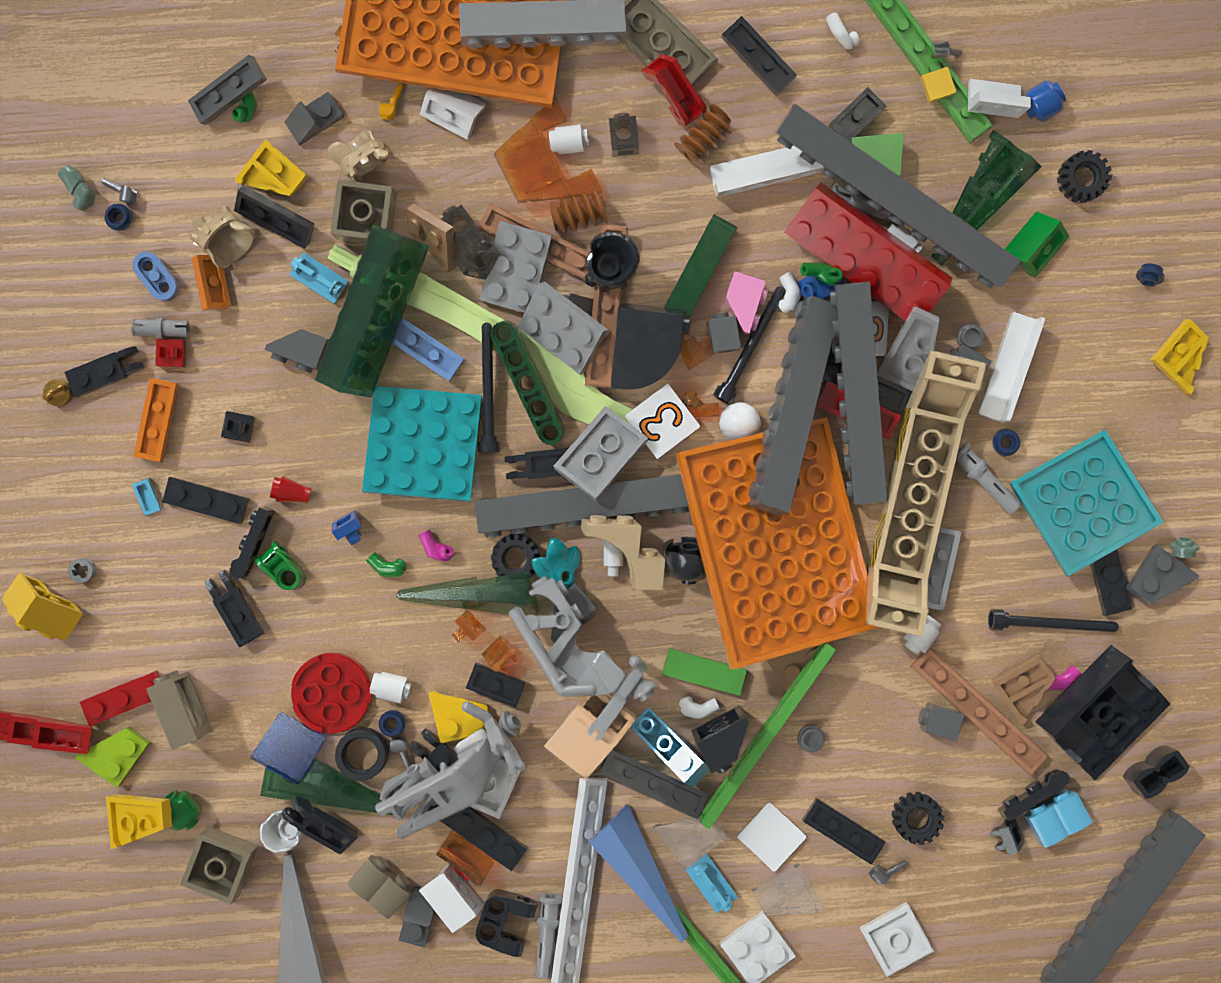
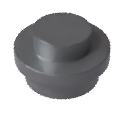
(970, 336)
(811, 738)

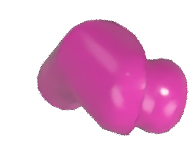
(434, 549)
(1065, 679)

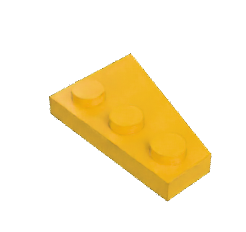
(136, 817)

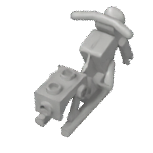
(576, 671)
(453, 786)

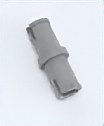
(160, 328)

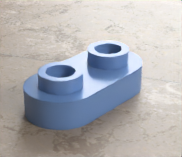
(156, 277)

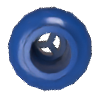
(1045, 100)

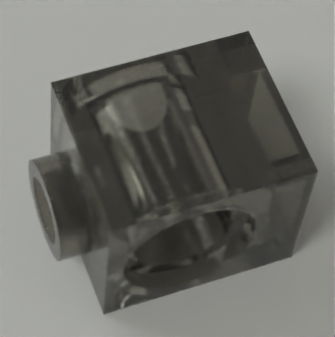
(627, 146)
(455, 213)
(476, 256)

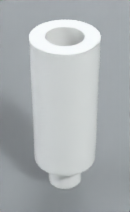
(612, 558)

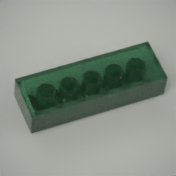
(371, 312)

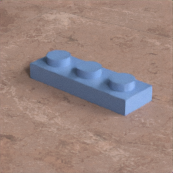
(427, 350)

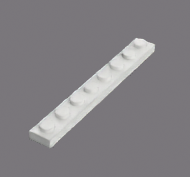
(579, 881)

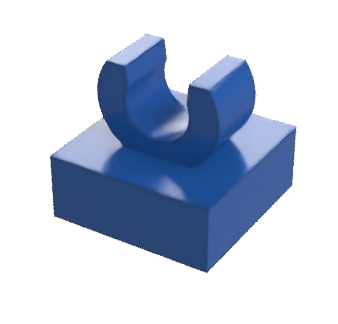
(348, 527)

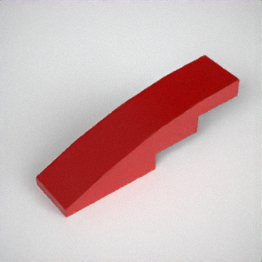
(45, 732)

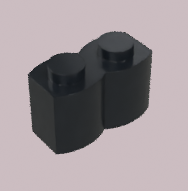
(1159, 768)

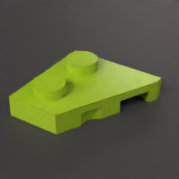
(115, 755)

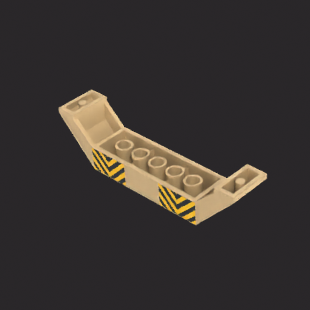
(919, 492)

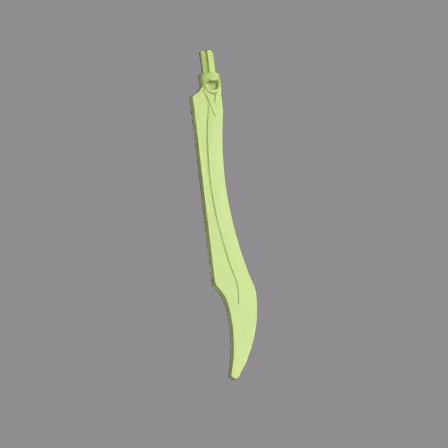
(562, 382)

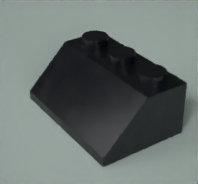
(721, 739)

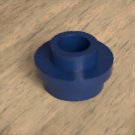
(113, 211)
(1150, 274)
(1013, 439)
(386, 729)

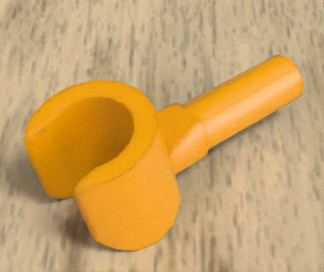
(388, 110)

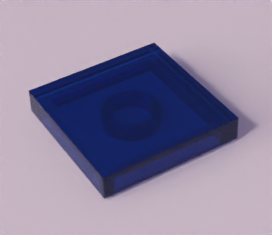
(288, 748)

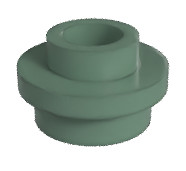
(1184, 547)

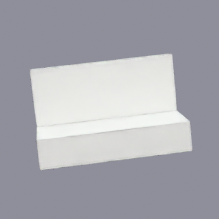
(996, 98)
(452, 110)
(452, 898)

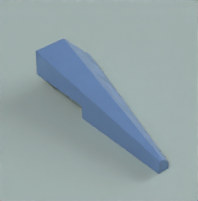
(628, 854)

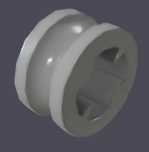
(83, 562)

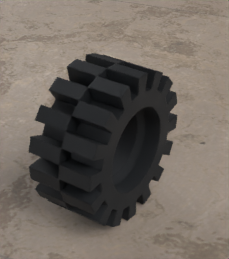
(1099, 171)
(514, 541)
(933, 823)

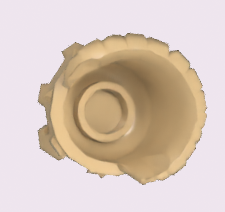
(359, 155)
(222, 237)

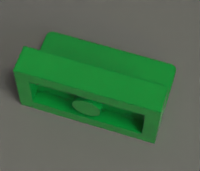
(1037, 242)

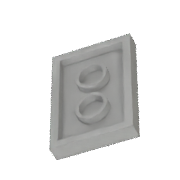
(517, 268)
(562, 327)
(600, 453)

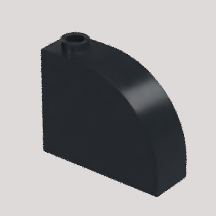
(646, 344)

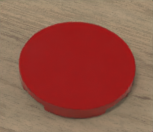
(331, 693)

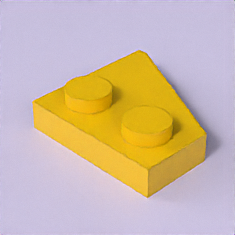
(272, 171)
(1182, 355)
(451, 720)

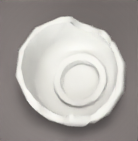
(740, 421)
(279, 834)

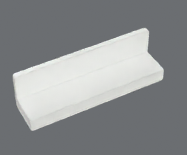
(760, 171)
(1010, 367)

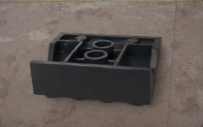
(1103, 712)

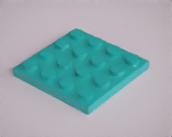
(422, 444)
(1086, 503)

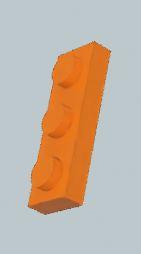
(156, 420)

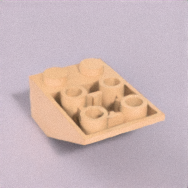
(573, 742)

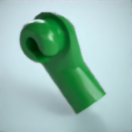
(246, 109)
(821, 271)
(386, 569)

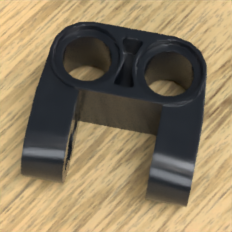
(503, 941)

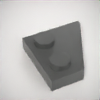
(1159, 576)

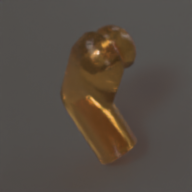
(697, 407)

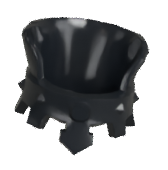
(611, 261)

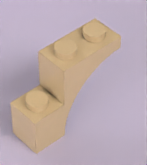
(646, 565)

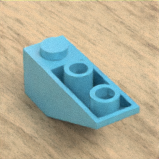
(671, 747)

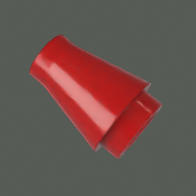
(289, 491)

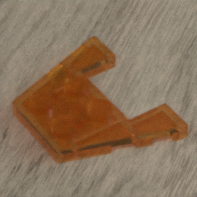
(533, 167)

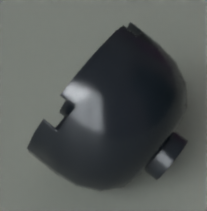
(684, 560)

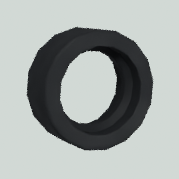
(341, 758)

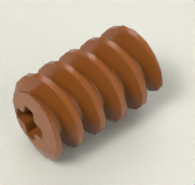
(704, 134)
(578, 212)

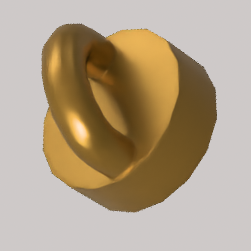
(57, 393)

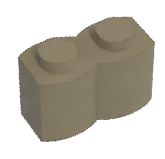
(380, 886)

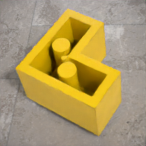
(39, 609)

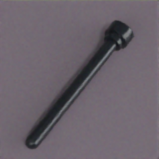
(727, 390)
(488, 442)
(999, 620)

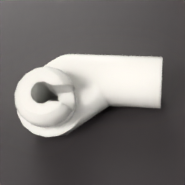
(839, 31)
(792, 293)
(696, 710)

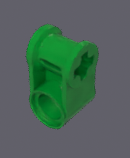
(277, 563)

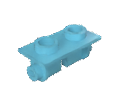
(318, 277)
(712, 884)

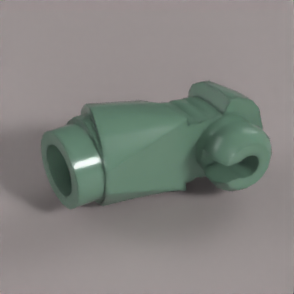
(77, 187)

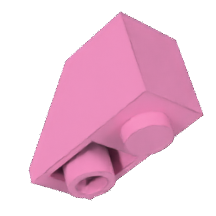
(743, 299)

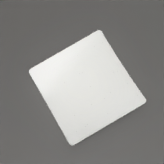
(771, 836)

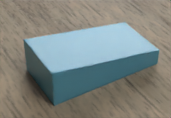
(146, 496)

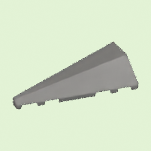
(298, 948)

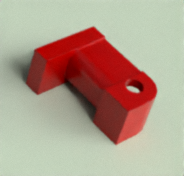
(684, 101)

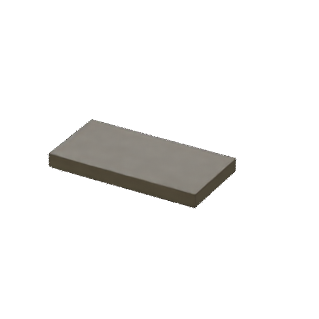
(655, 31)

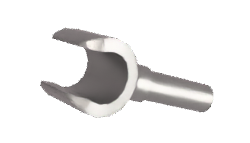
(943, 50)
(126, 193)
(399, 745)
(881, 876)

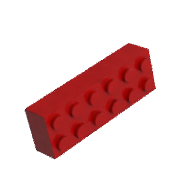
(867, 253)

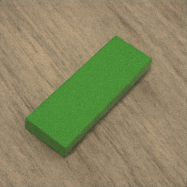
(703, 671)

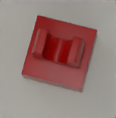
(170, 353)

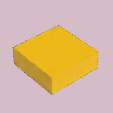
(938, 84)

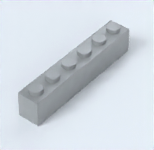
(542, 22)

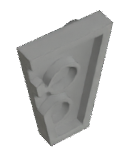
(910, 349)

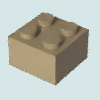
(359, 208)
(219, 865)

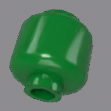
(183, 810)

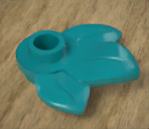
(557, 561)

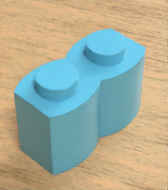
(1058, 818)

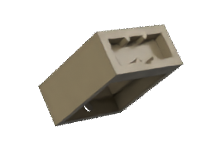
(179, 709)

